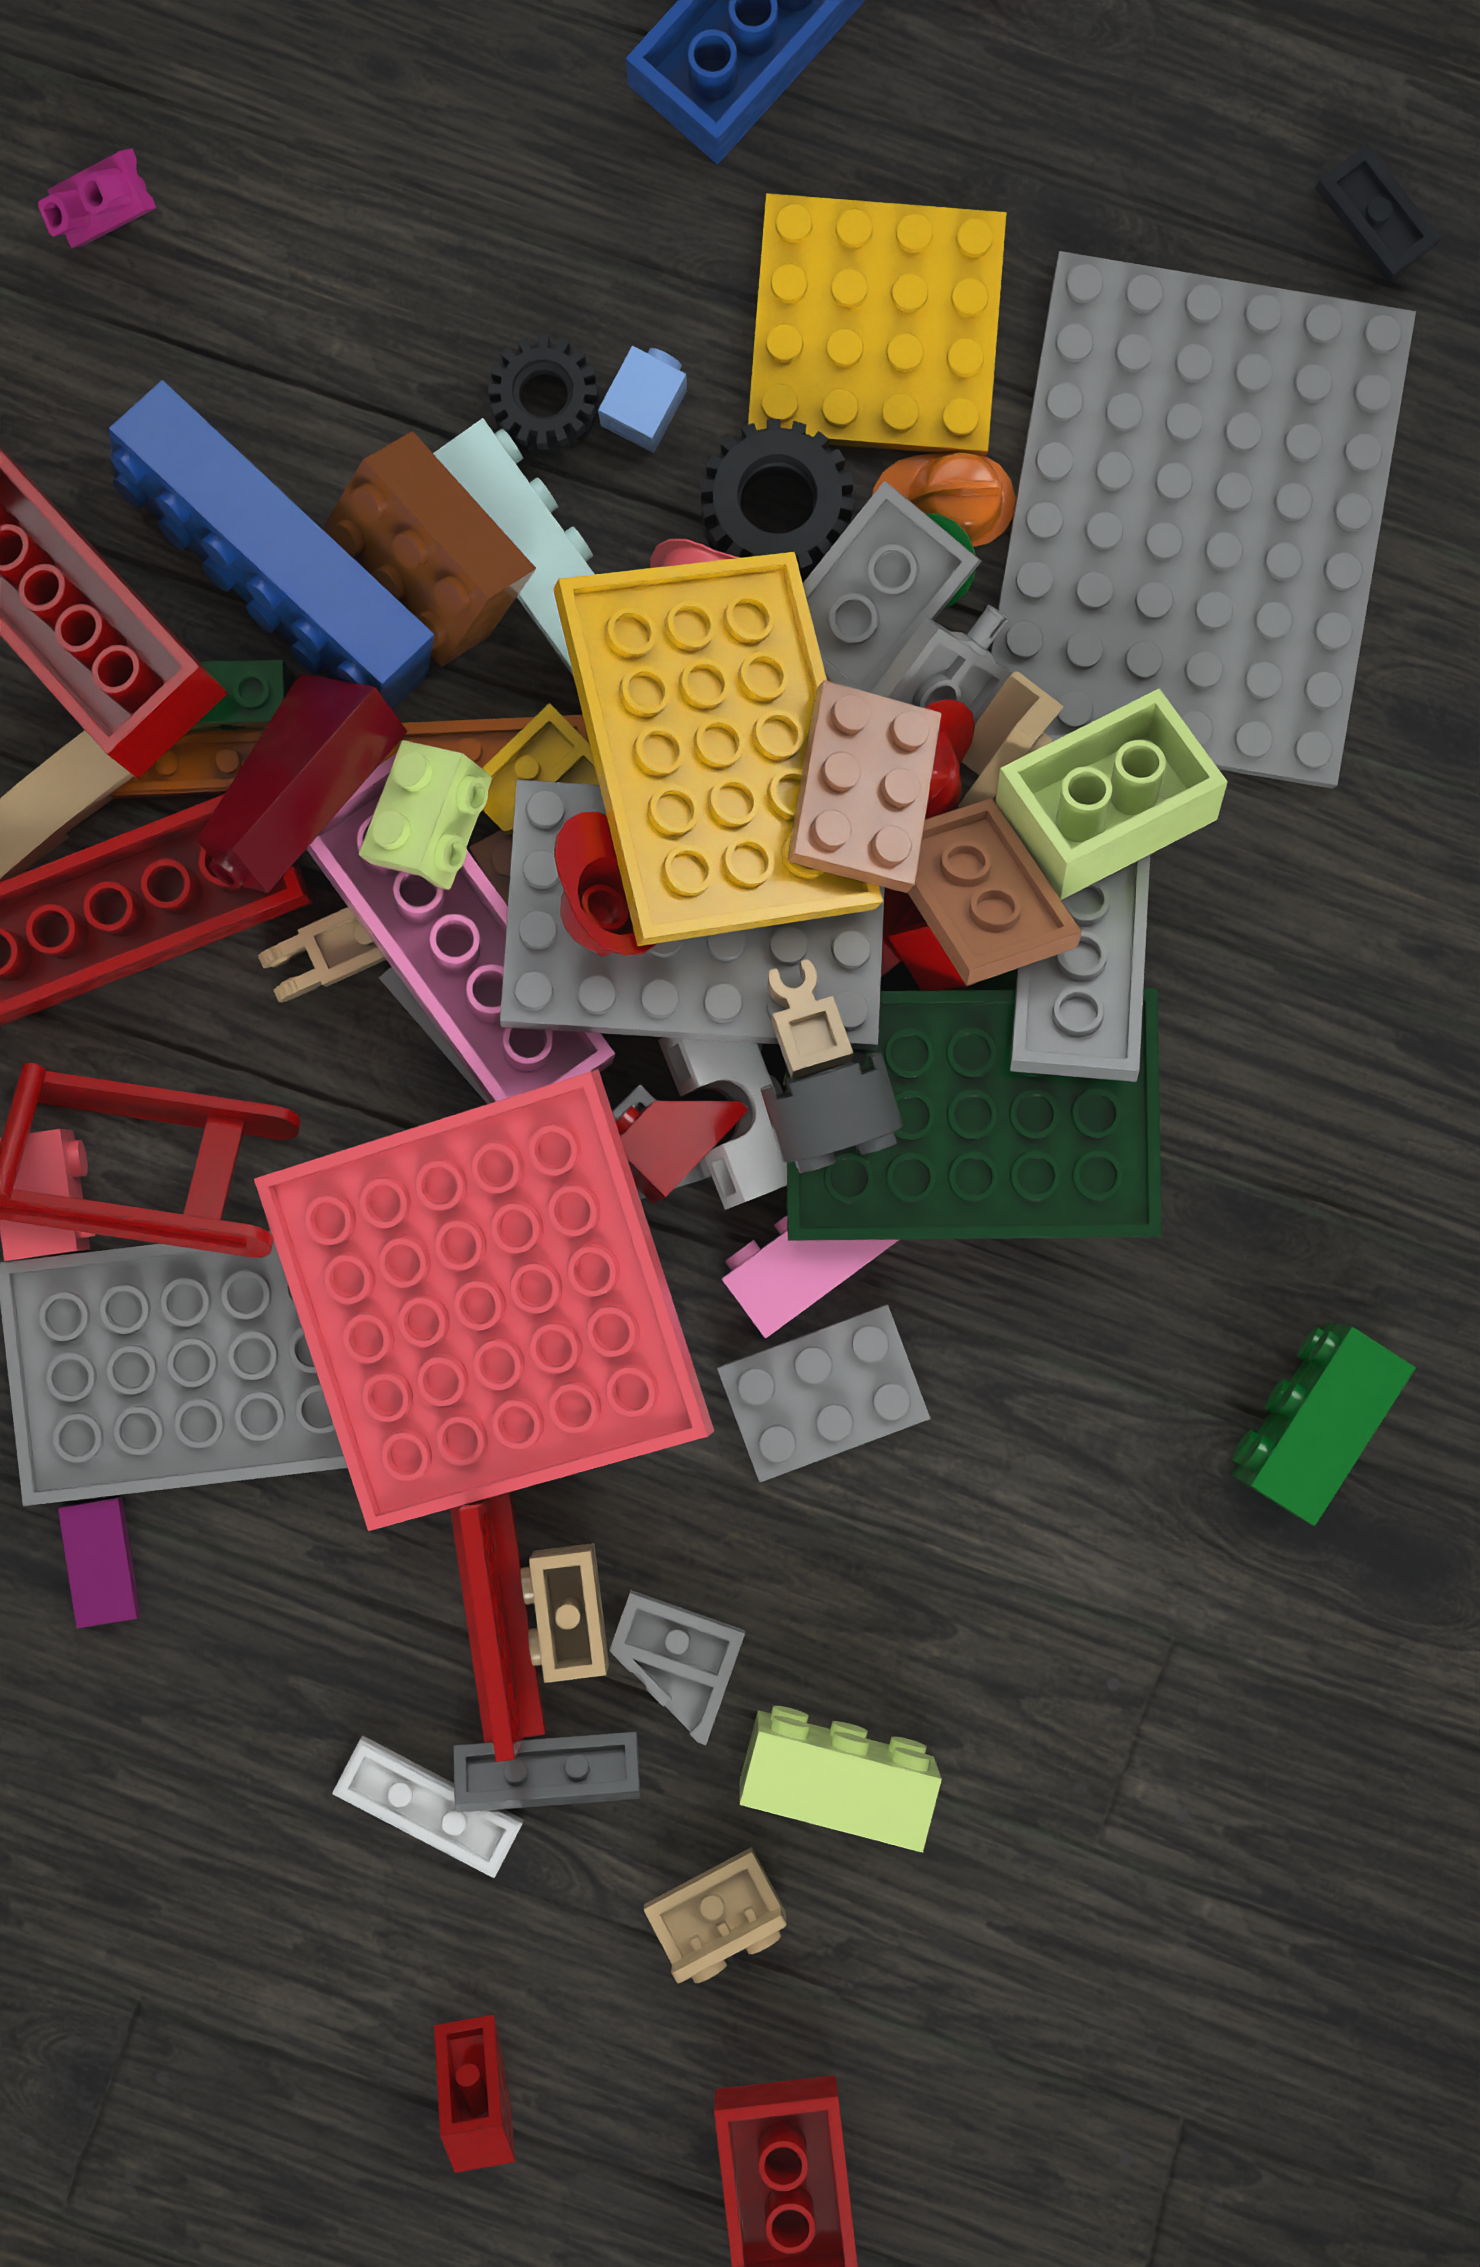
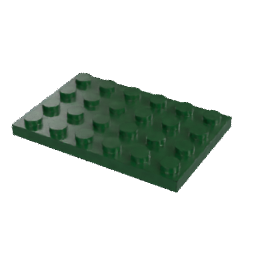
(988, 1144)

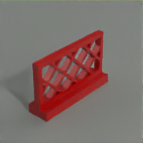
(498, 1623)

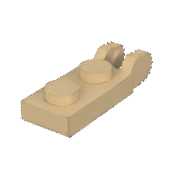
(336, 948)

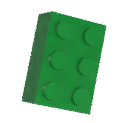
(1320, 1420)

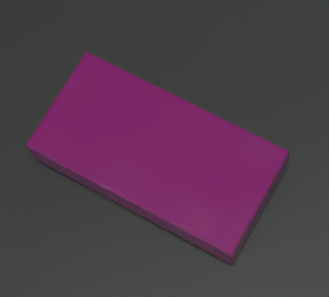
(99, 1562)

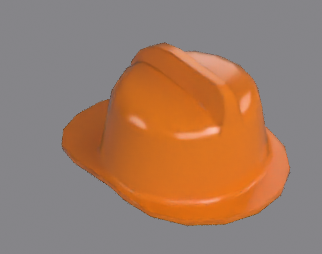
(959, 487)

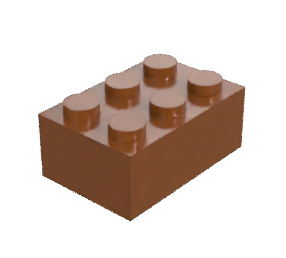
(429, 545)

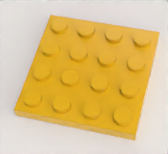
(878, 322)

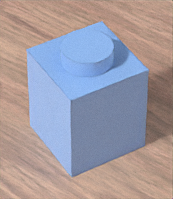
(644, 397)

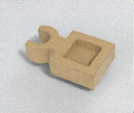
(808, 1029)

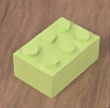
(1110, 793)
(840, 1778)

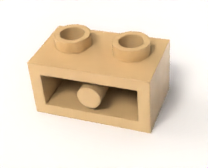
(568, 1613)

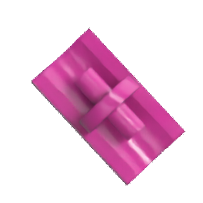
(96, 200)

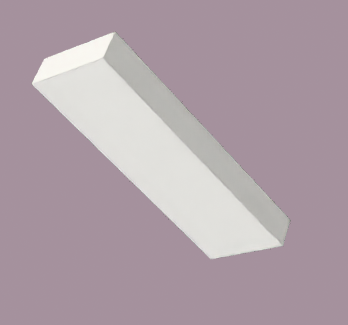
(425, 1807)

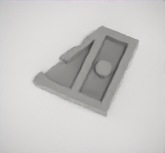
(678, 1658)

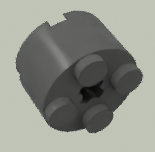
(833, 1112)

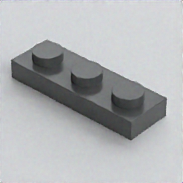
(548, 1773)

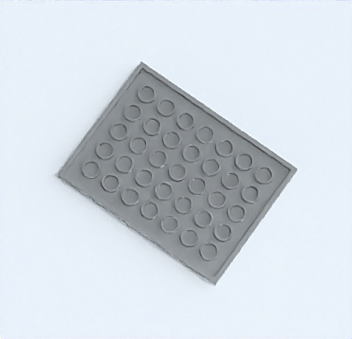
(1203, 507)

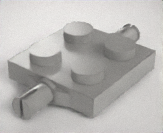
(948, 666)

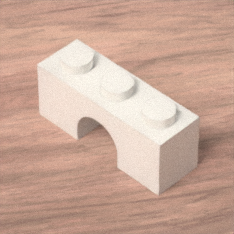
(750, 1159)

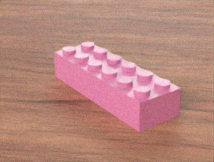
(449, 955)

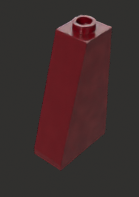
(298, 778)

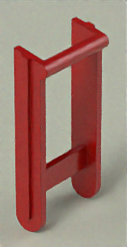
(202, 1220)

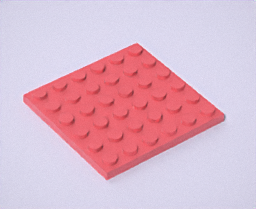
(484, 1302)

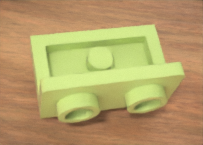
(426, 813)

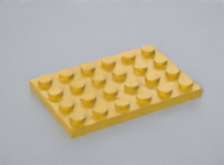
(699, 740)

